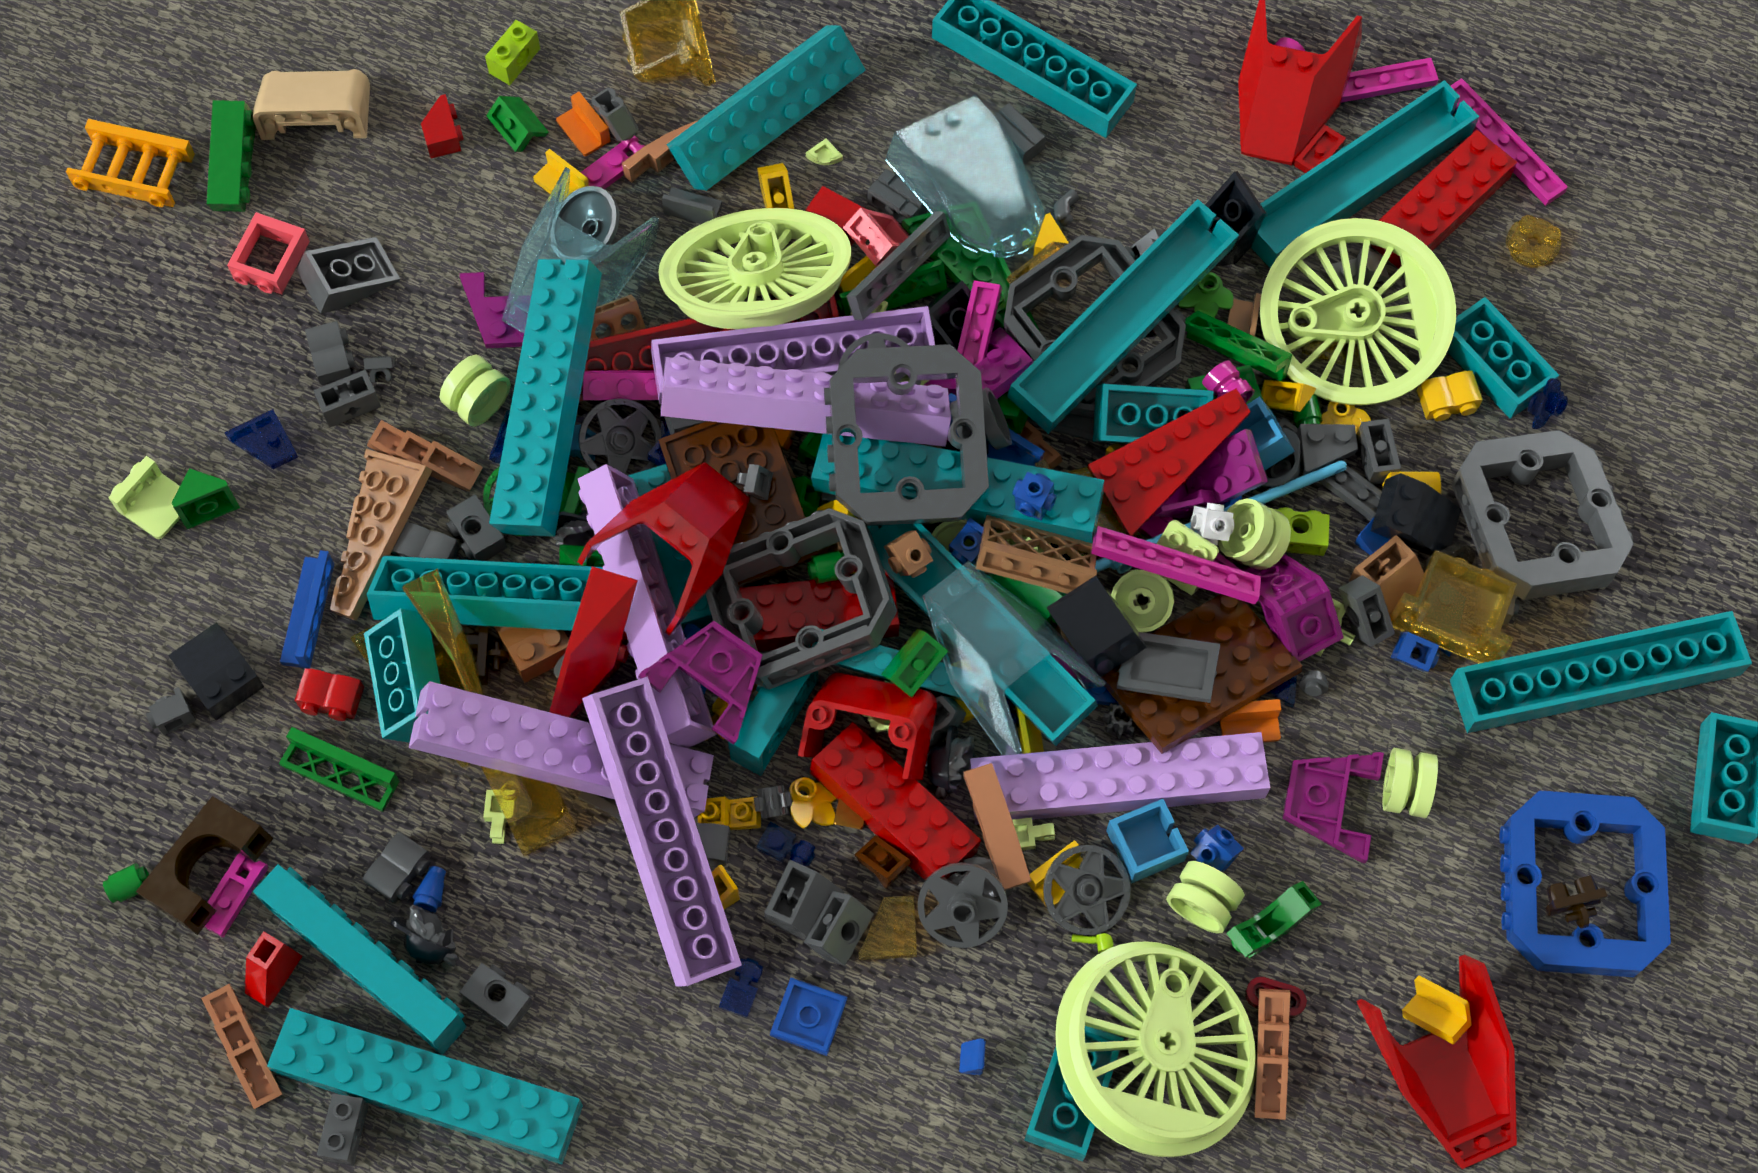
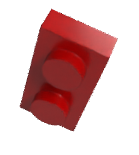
(1319, 149)

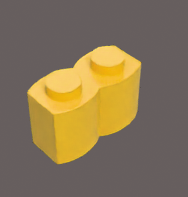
(1449, 395)

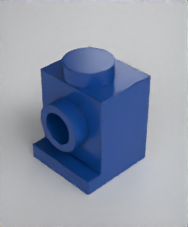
(963, 553)
(1428, 652)

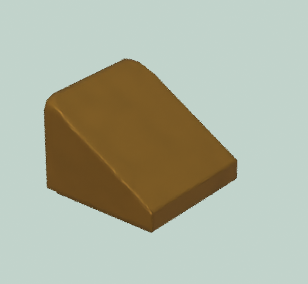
(847, 817)

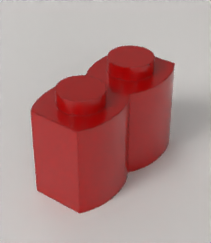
(329, 694)

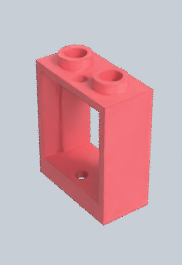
(276, 230)
(881, 230)

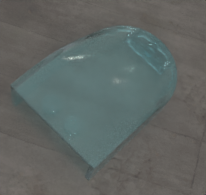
(973, 174)

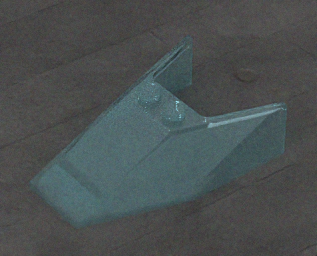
(557, 239)
(991, 644)

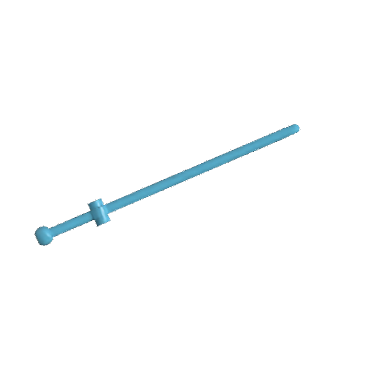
(1263, 498)

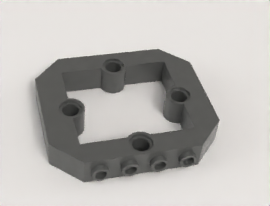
(1069, 264)
(918, 363)
(1521, 460)
(834, 643)

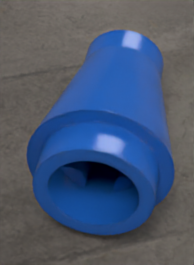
(430, 890)

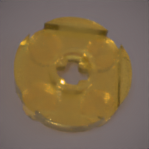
(1535, 228)

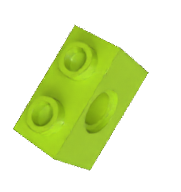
(512, 52)
(1316, 530)

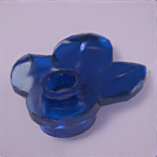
(1547, 403)

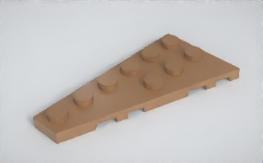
(383, 507)

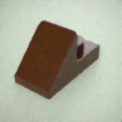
(883, 860)

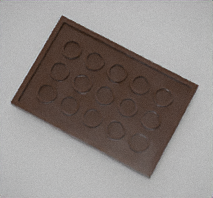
(730, 451)
(1247, 667)

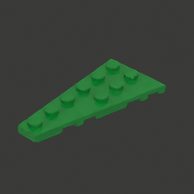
(970, 266)

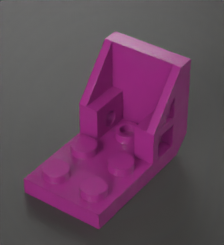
(1221, 478)
(1298, 607)

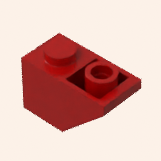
(439, 129)
(268, 968)

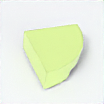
(824, 153)

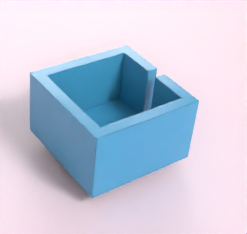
(1267, 433)
(1143, 840)

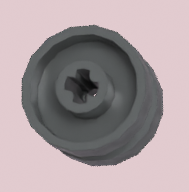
(996, 426)

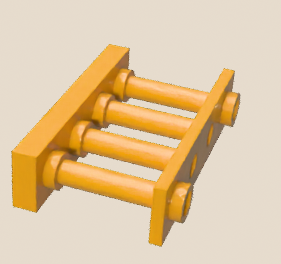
(127, 140)

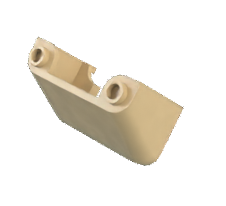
(312, 99)

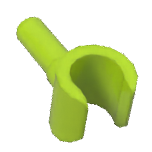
(1103, 941)

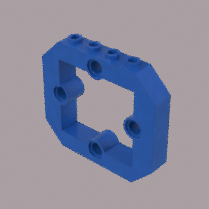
(1599, 814)

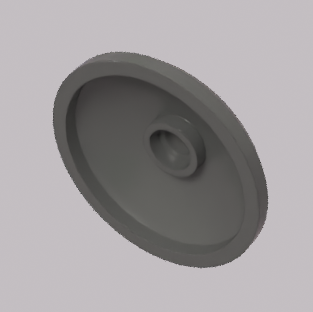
(592, 212)

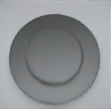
(1314, 683)

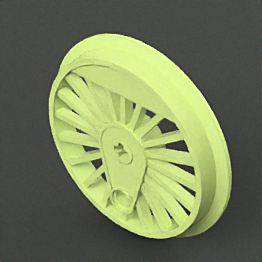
(755, 267)
(1331, 315)
(1159, 1046)

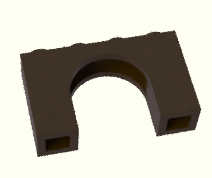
(212, 828)

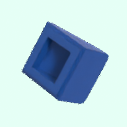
(1369, 540)
(972, 1057)

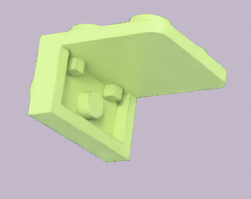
(147, 498)
(1186, 540)

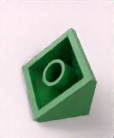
(203, 498)

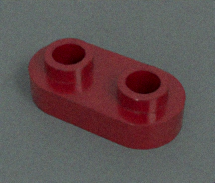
(1296, 993)

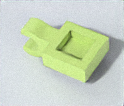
(494, 814)
(1028, 833)

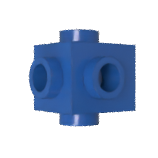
(1034, 495)
(1216, 848)

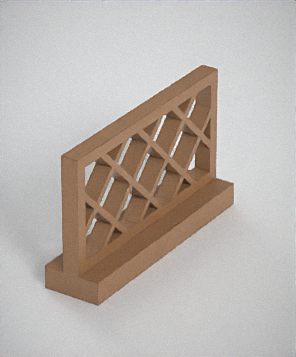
(1025, 564)

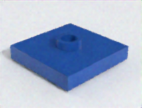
(808, 1016)

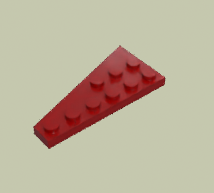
(1159, 463)

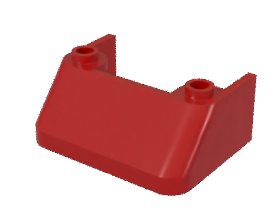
(909, 716)

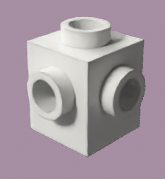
(1212, 522)

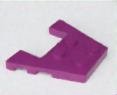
(489, 313)
(1000, 367)
(718, 663)
(1318, 799)

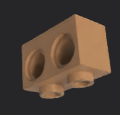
(613, 312)

